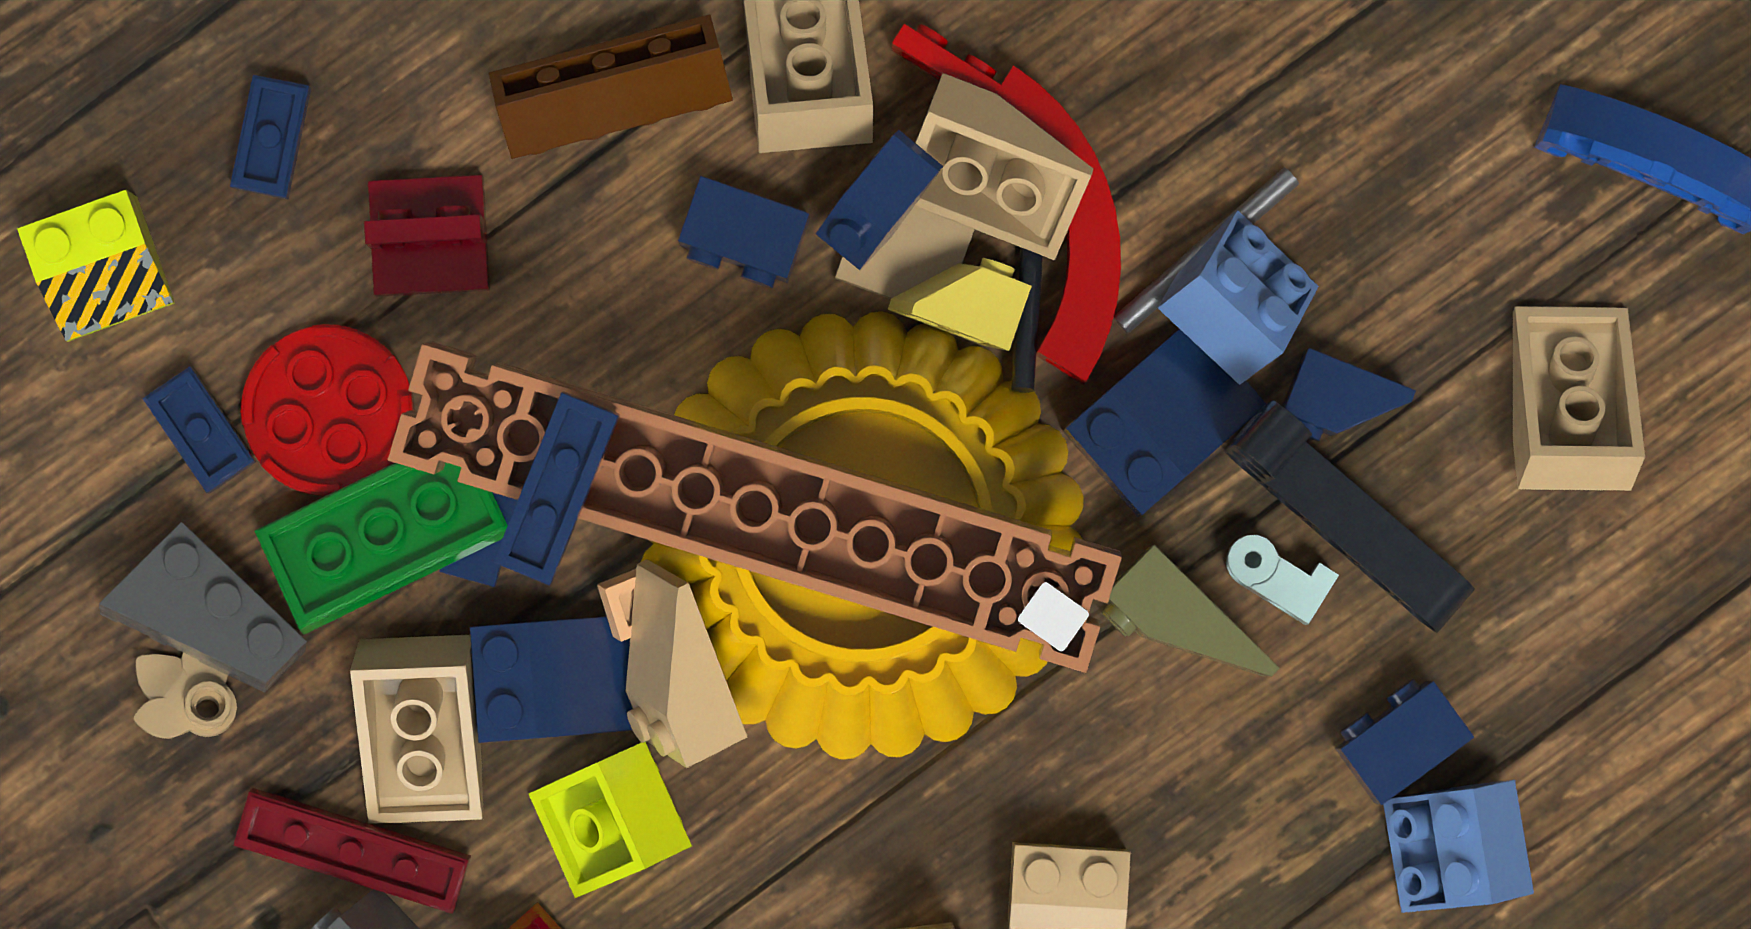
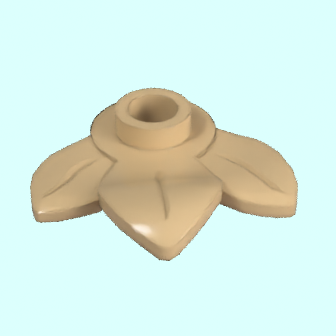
(174, 692)

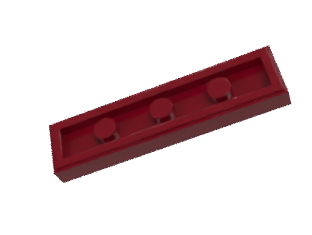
(352, 850)

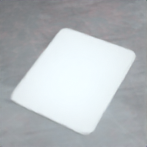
(1053, 616)

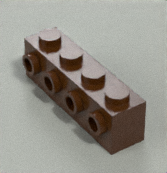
(610, 86)

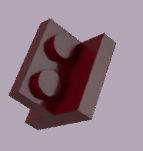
(428, 235)

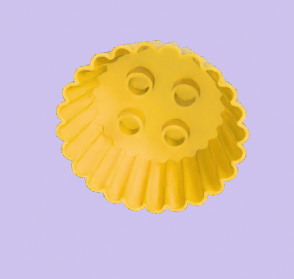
(903, 413)

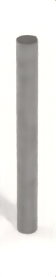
(1252, 209)

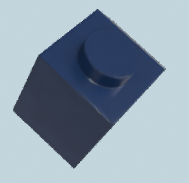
(879, 200)
(1338, 396)

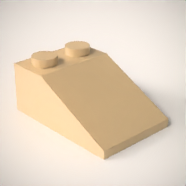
(808, 74)
(999, 169)
(1575, 399)
(674, 673)
(418, 729)
(1068, 887)

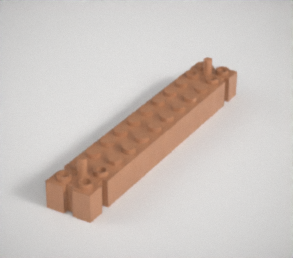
(761, 506)

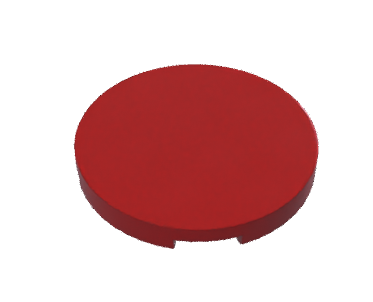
(324, 407)

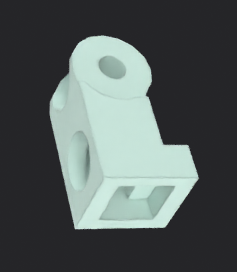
(1257, 567)

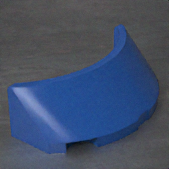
(1651, 152)

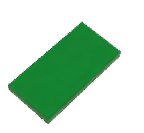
(376, 539)

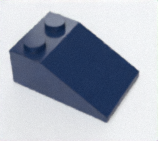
(1162, 421)
(549, 679)

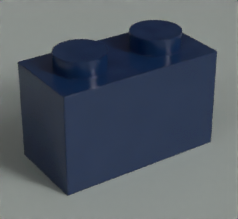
(743, 232)
(1403, 740)

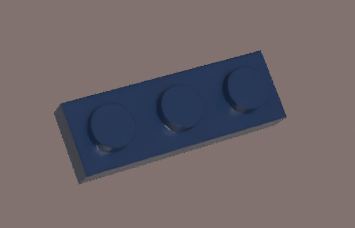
(556, 488)

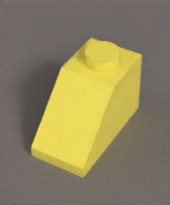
(969, 302)

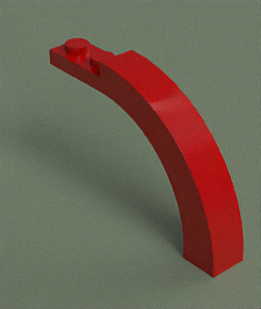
(1093, 235)

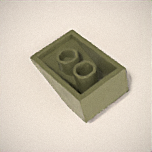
(1171, 610)

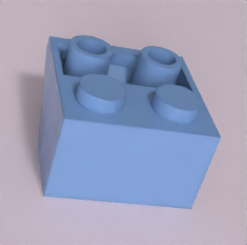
(1239, 298)
(1458, 847)

